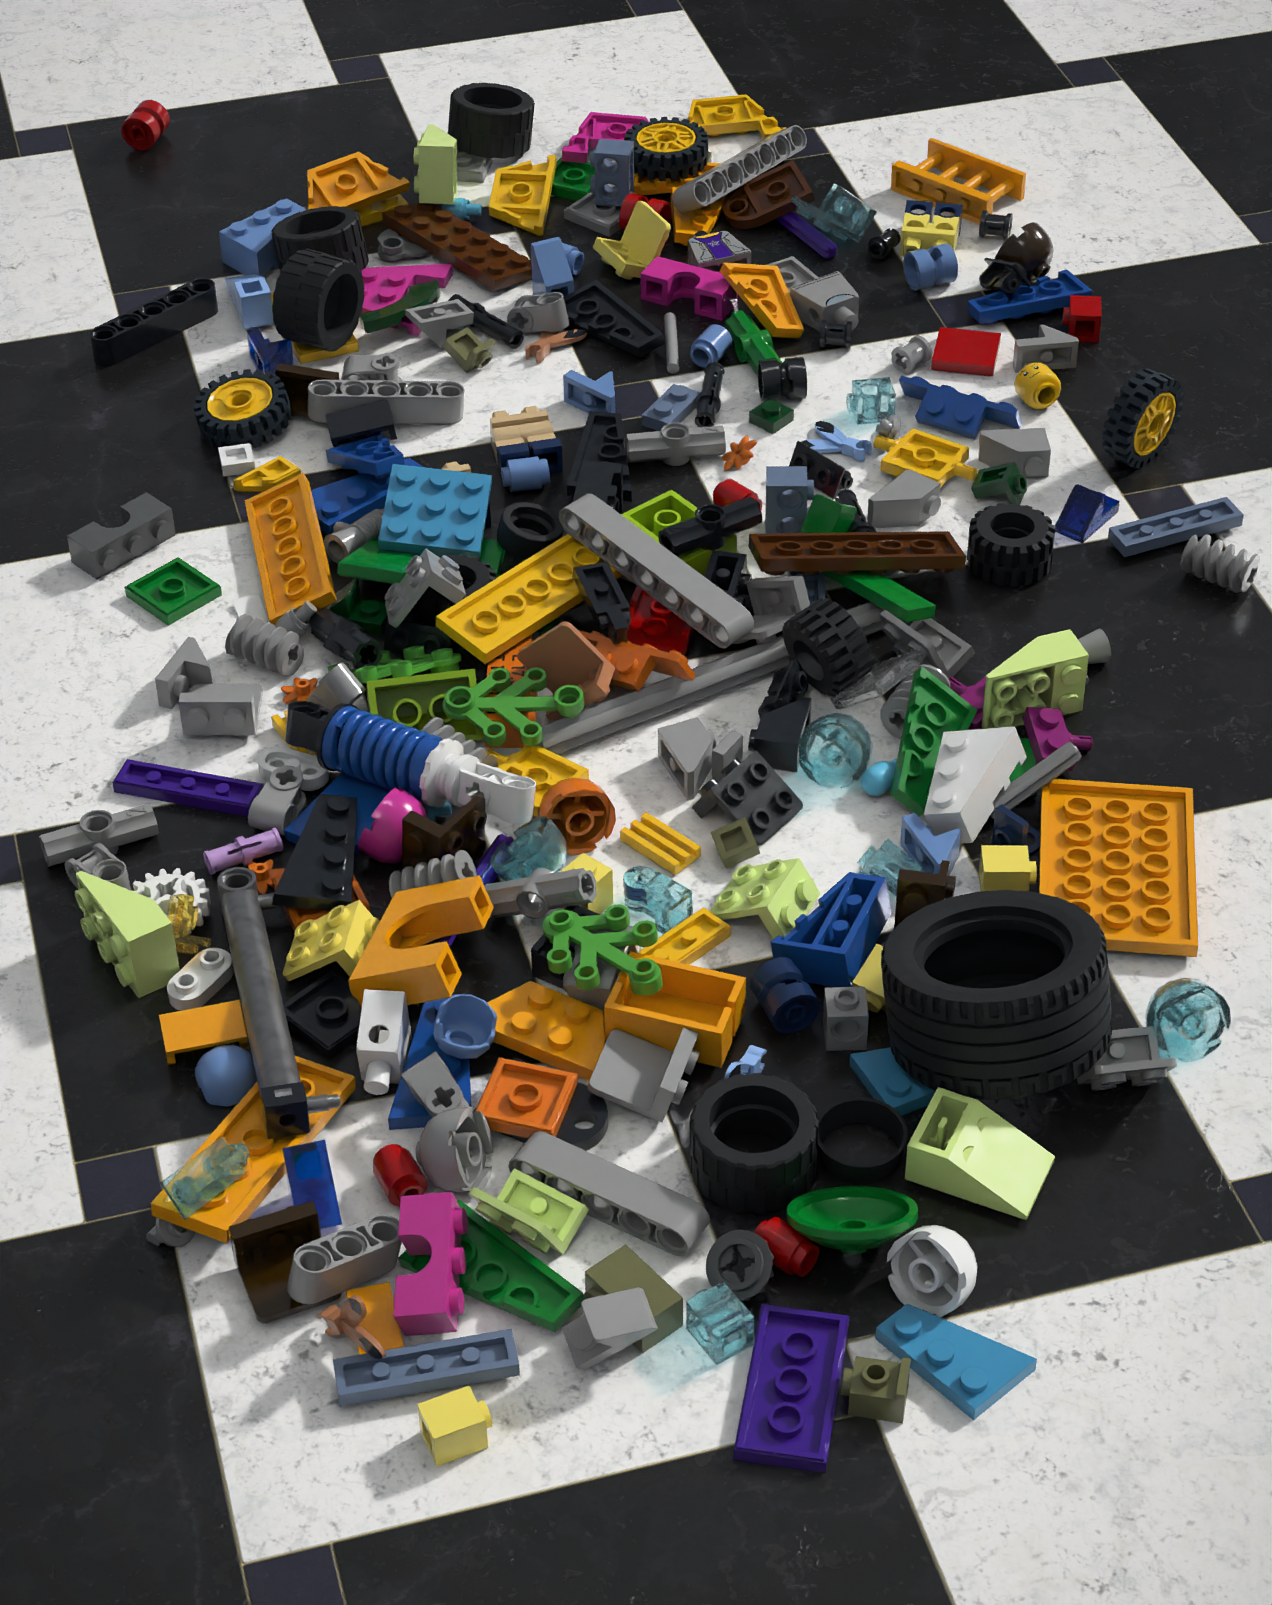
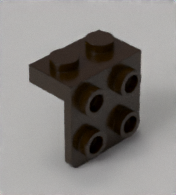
(428, 840)
(264, 1257)

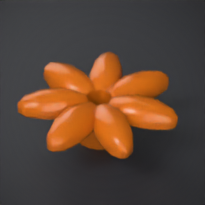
(739, 454)
(300, 691)
(263, 874)

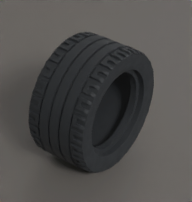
(997, 994)

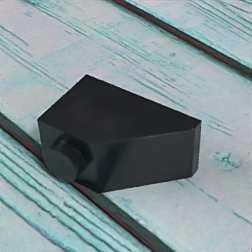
(779, 734)

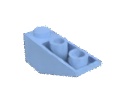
(251, 300)

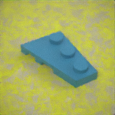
(955, 1360)

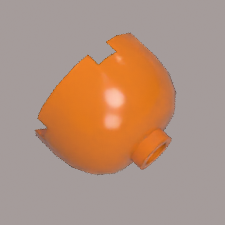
(579, 812)

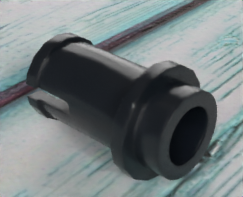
(881, 245)

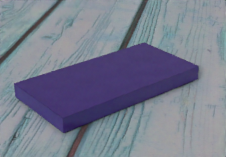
(792, 1388)

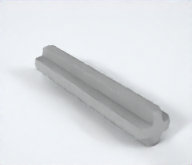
(1038, 777)

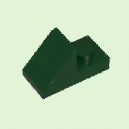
(366, 613)

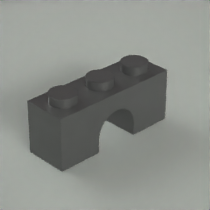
(104, 549)

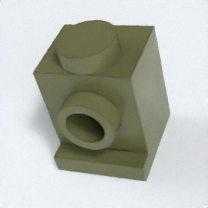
(877, 1388)

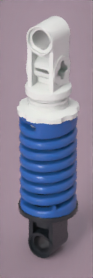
(406, 758)

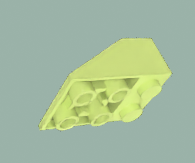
(437, 167)
(1040, 675)
(128, 933)
(976, 1155)

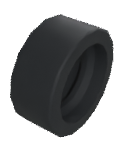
(529, 517)

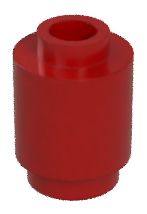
(732, 491)
(398, 1173)
(791, 1250)

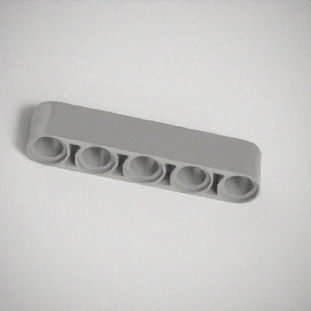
(408, 400)
(614, 1193)

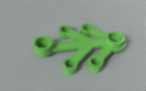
(415, 661)
(470, 704)
(567, 927)

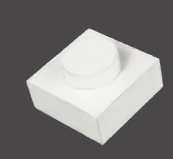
(236, 459)

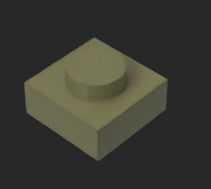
(735, 842)

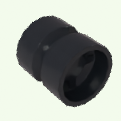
(782, 379)

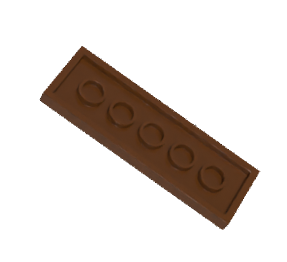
(459, 244)
(856, 551)

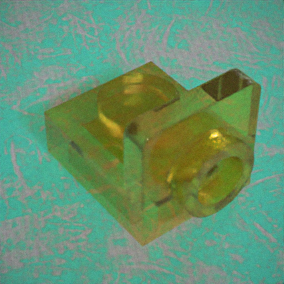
(183, 918)

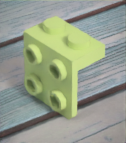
(773, 891)
(533, 1211)

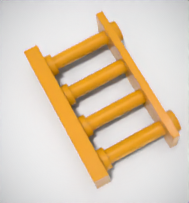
(956, 162)

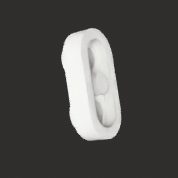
(275, 757)
(200, 979)

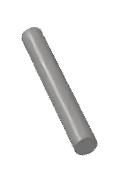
(671, 343)

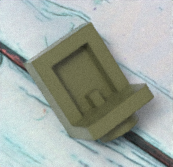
(469, 350)

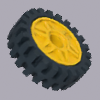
(668, 148)
(243, 409)
(1142, 418)

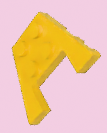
(731, 115)

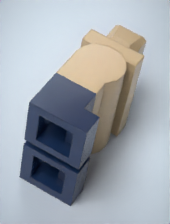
(525, 437)

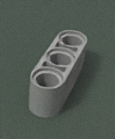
(344, 1259)

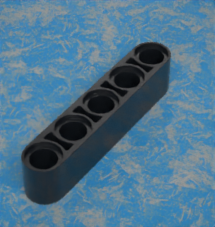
(154, 322)

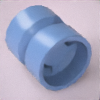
(930, 266)

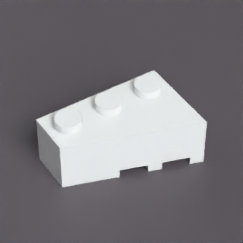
(968, 778)

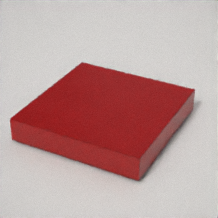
(966, 351)

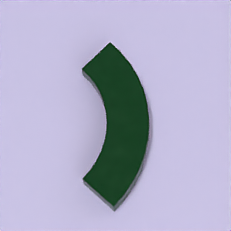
(391, 315)

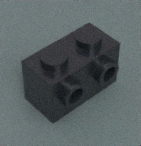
(729, 574)

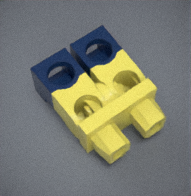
(922, 233)

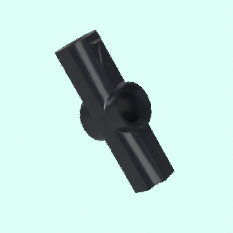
(711, 526)
(345, 638)

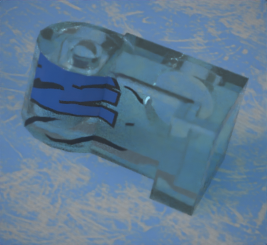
(657, 897)

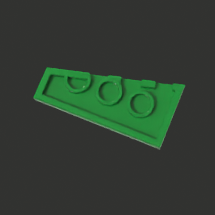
(929, 713)
(508, 1276)

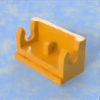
(203, 1028)

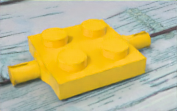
(926, 455)
(541, 766)

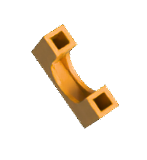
(413, 918)

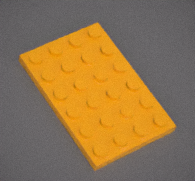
(1123, 861)

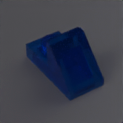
(268, 355)
(1085, 513)
(311, 1180)

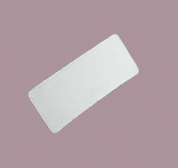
(251, 606)

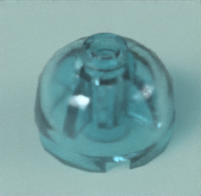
(835, 750)
(537, 846)
(1187, 1018)

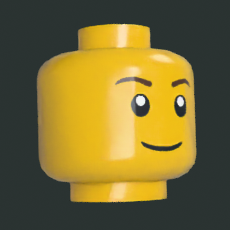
(1037, 385)

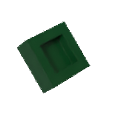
(771, 416)

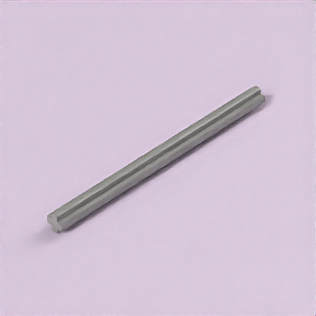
(677, 692)

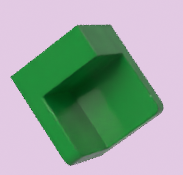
(828, 516)

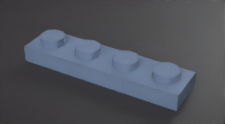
(1175, 526)
(426, 1367)

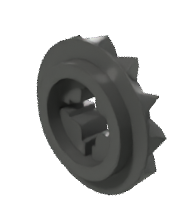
(725, 1254)

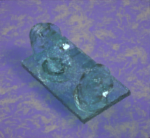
(206, 1176)

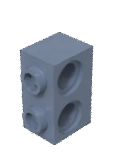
(616, 173)
(787, 498)

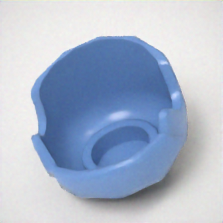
(464, 1026)
(225, 1074)

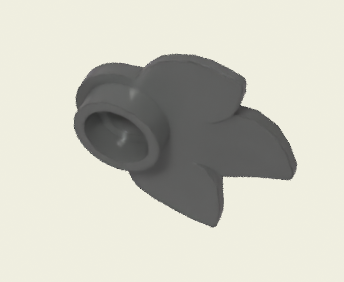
(396, 247)

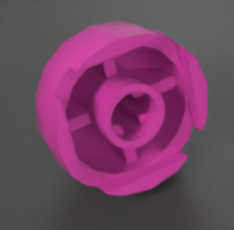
(385, 837)

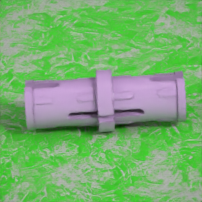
(243, 851)

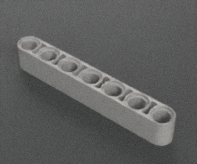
(739, 169)
(656, 570)

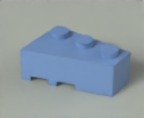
(249, 243)

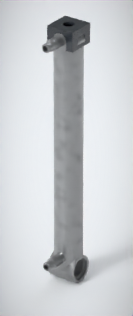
(265, 1019)

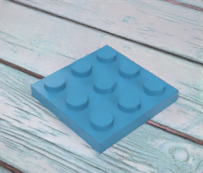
(435, 511)

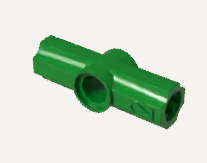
(749, 341)

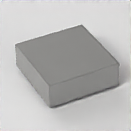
(725, 752)

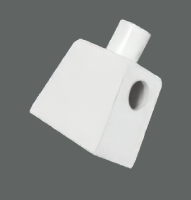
(378, 1051)

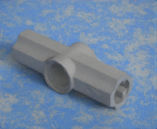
(675, 444)
(99, 827)
(542, 892)

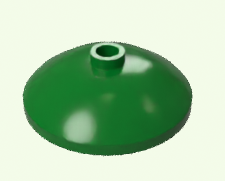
(852, 1217)

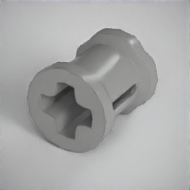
(911, 354)

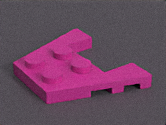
(597, 127)
(390, 284)

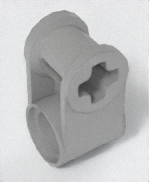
(539, 313)
(371, 367)
(336, 688)
(278, 801)
(99, 864)
(434, 1085)

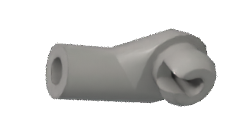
(889, 427)

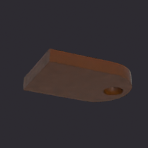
(766, 197)

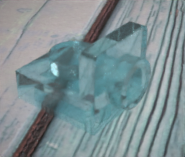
(887, 863)

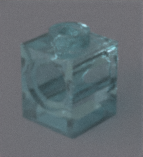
(871, 400)
(719, 1322)

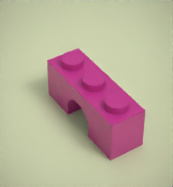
(669, 280)
(432, 1297)

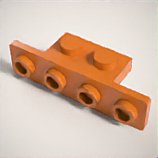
(636, 662)

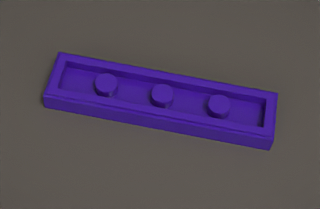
(186, 787)

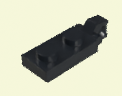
(604, 599)

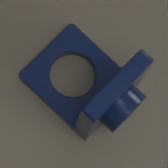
(1013, 830)

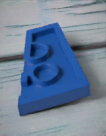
(367, 455)

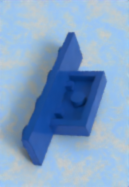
(956, 411)

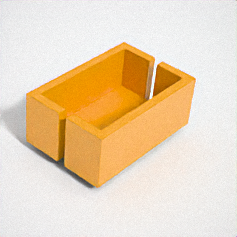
(690, 998)

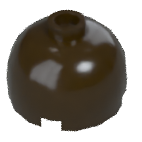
(1030, 249)

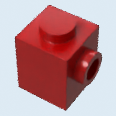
(1083, 318)

